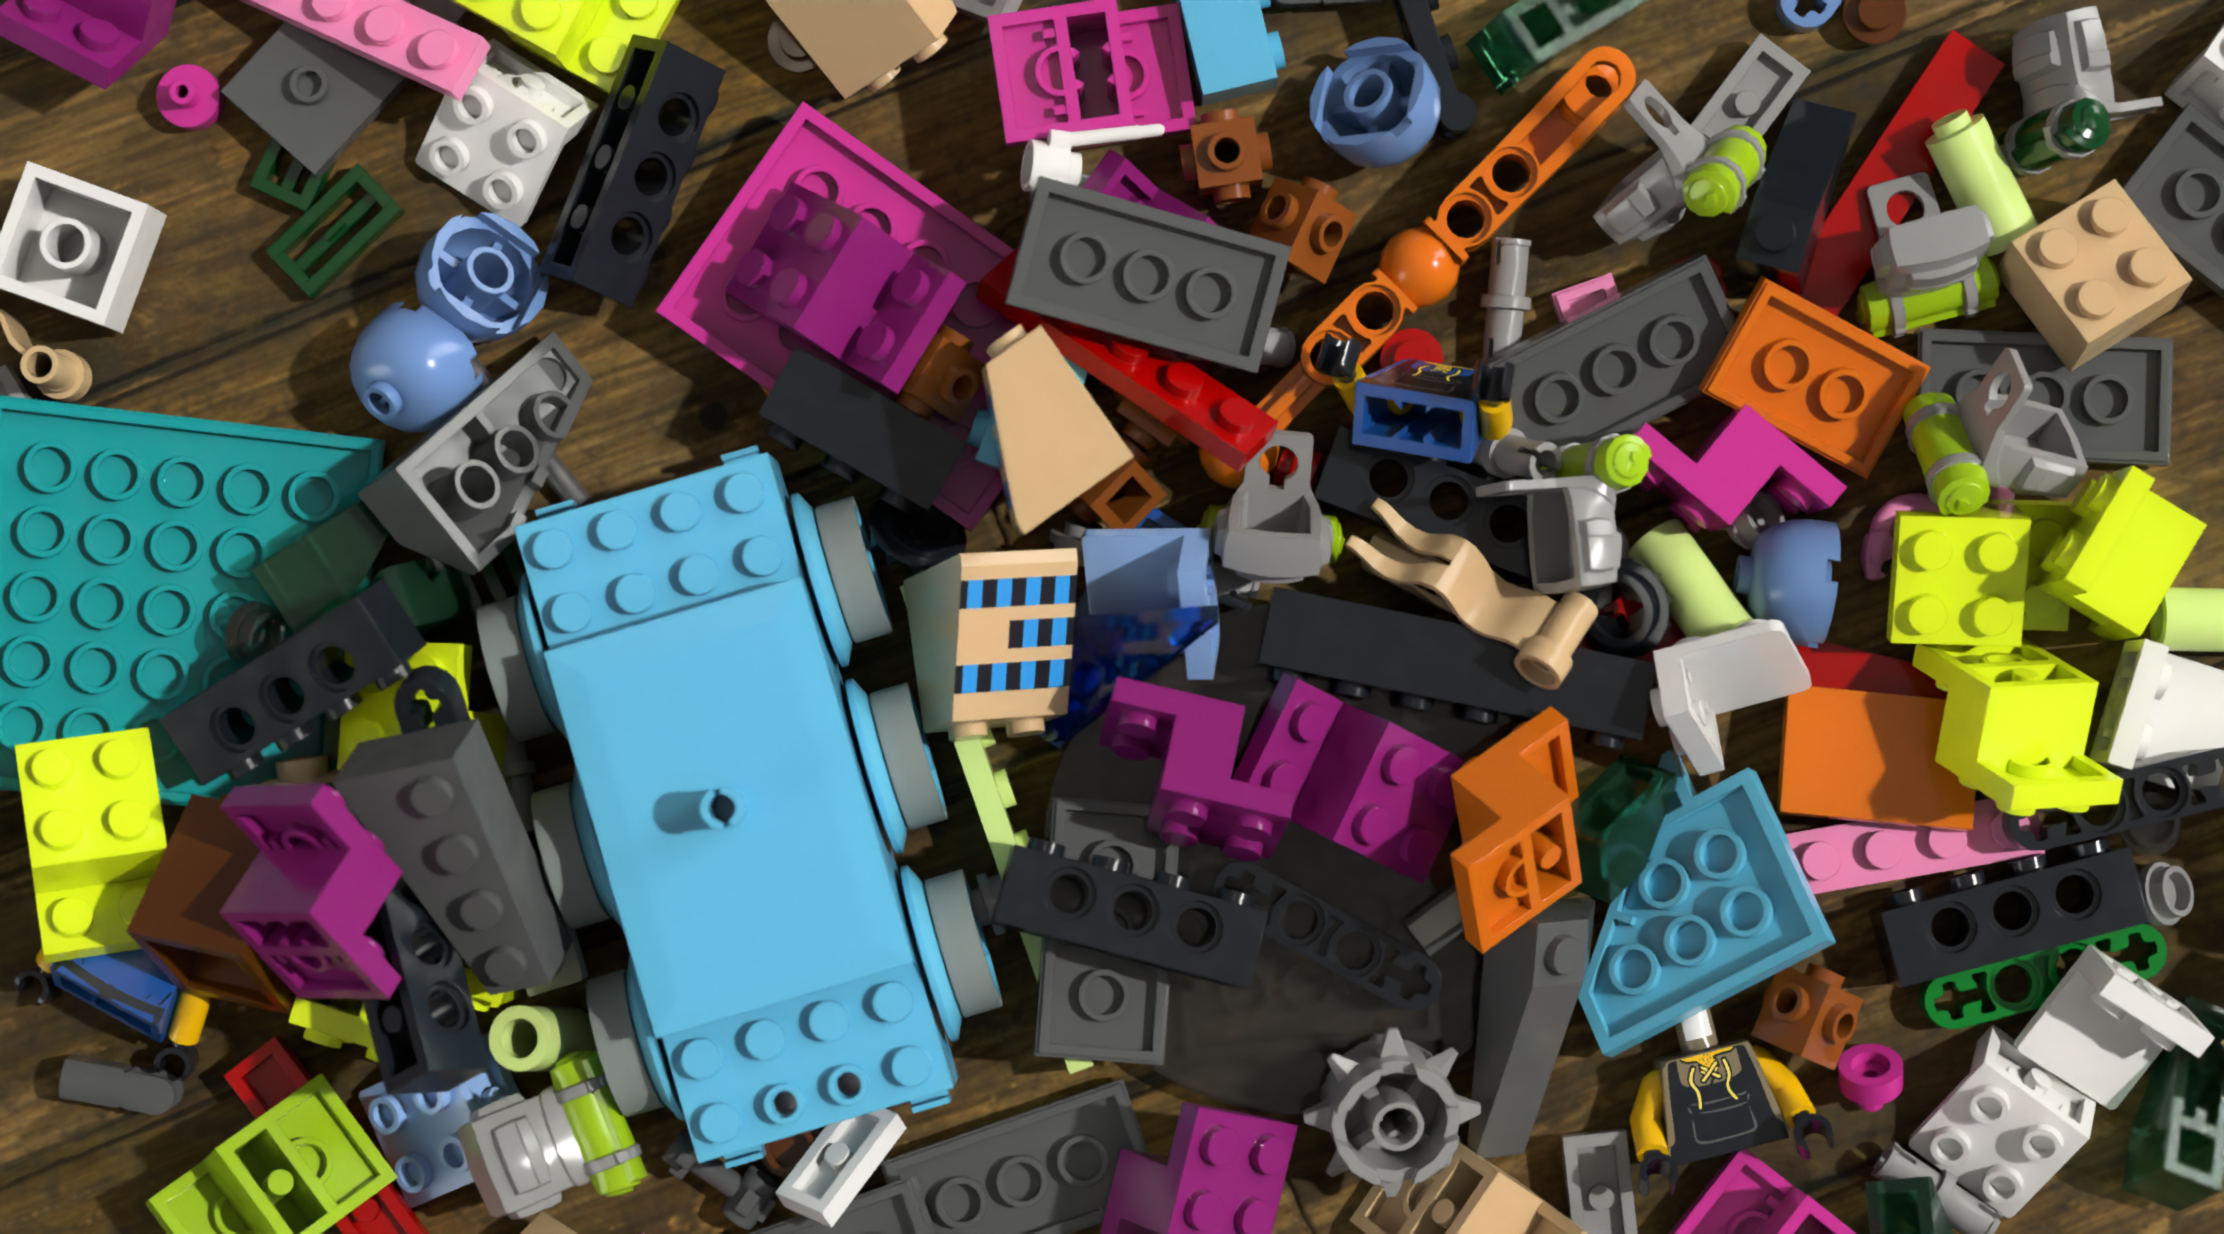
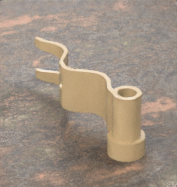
(56, 372)
(1484, 601)

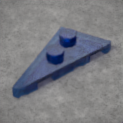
(1122, 646)

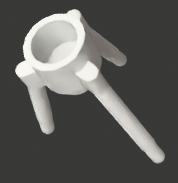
(1056, 161)

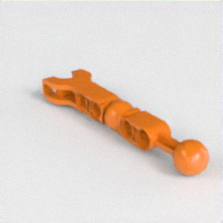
(1425, 261)

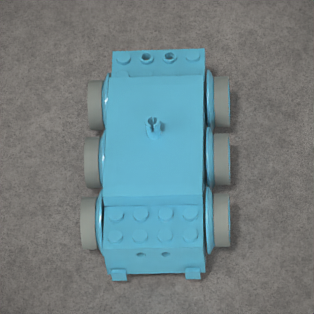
(737, 807)

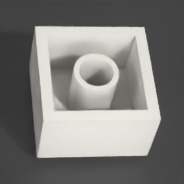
(77, 246)

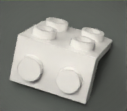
(1720, 675)

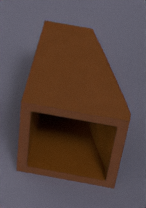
(181, 918)

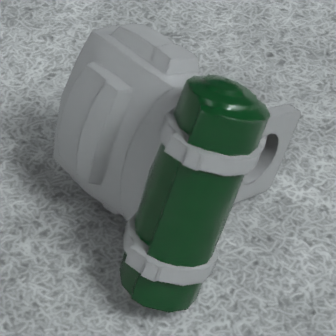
(2064, 92)

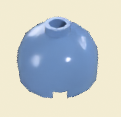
(1377, 103)
(482, 277)
(413, 368)
(1792, 578)

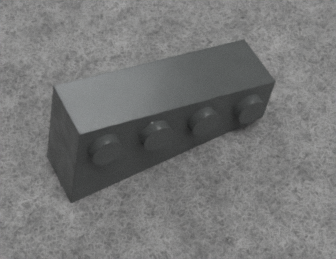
(461, 849)

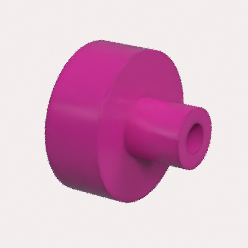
(201, 105)
(1870, 1075)

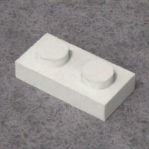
(839, 1165)

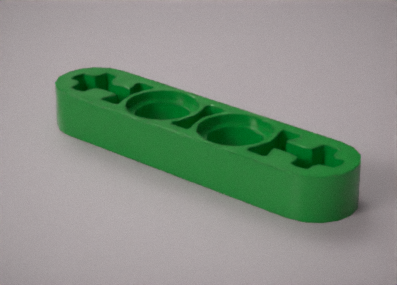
(2041, 975)

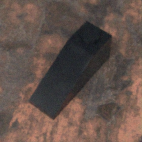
(1794, 195)

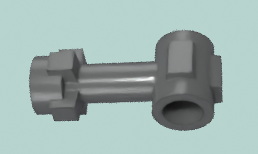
(749, 1196)

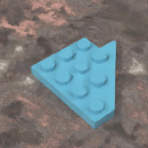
(1704, 915)

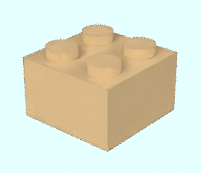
(2092, 275)

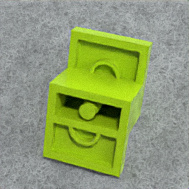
(280, 1174)

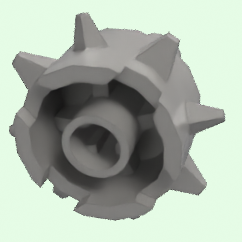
(1384, 1144)

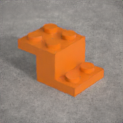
(1516, 829)

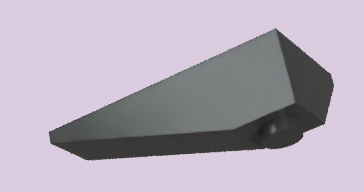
(480, 467)
(1522, 1021)

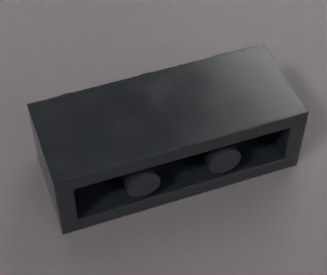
(860, 432)

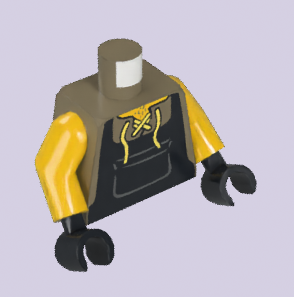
(1716, 1102)

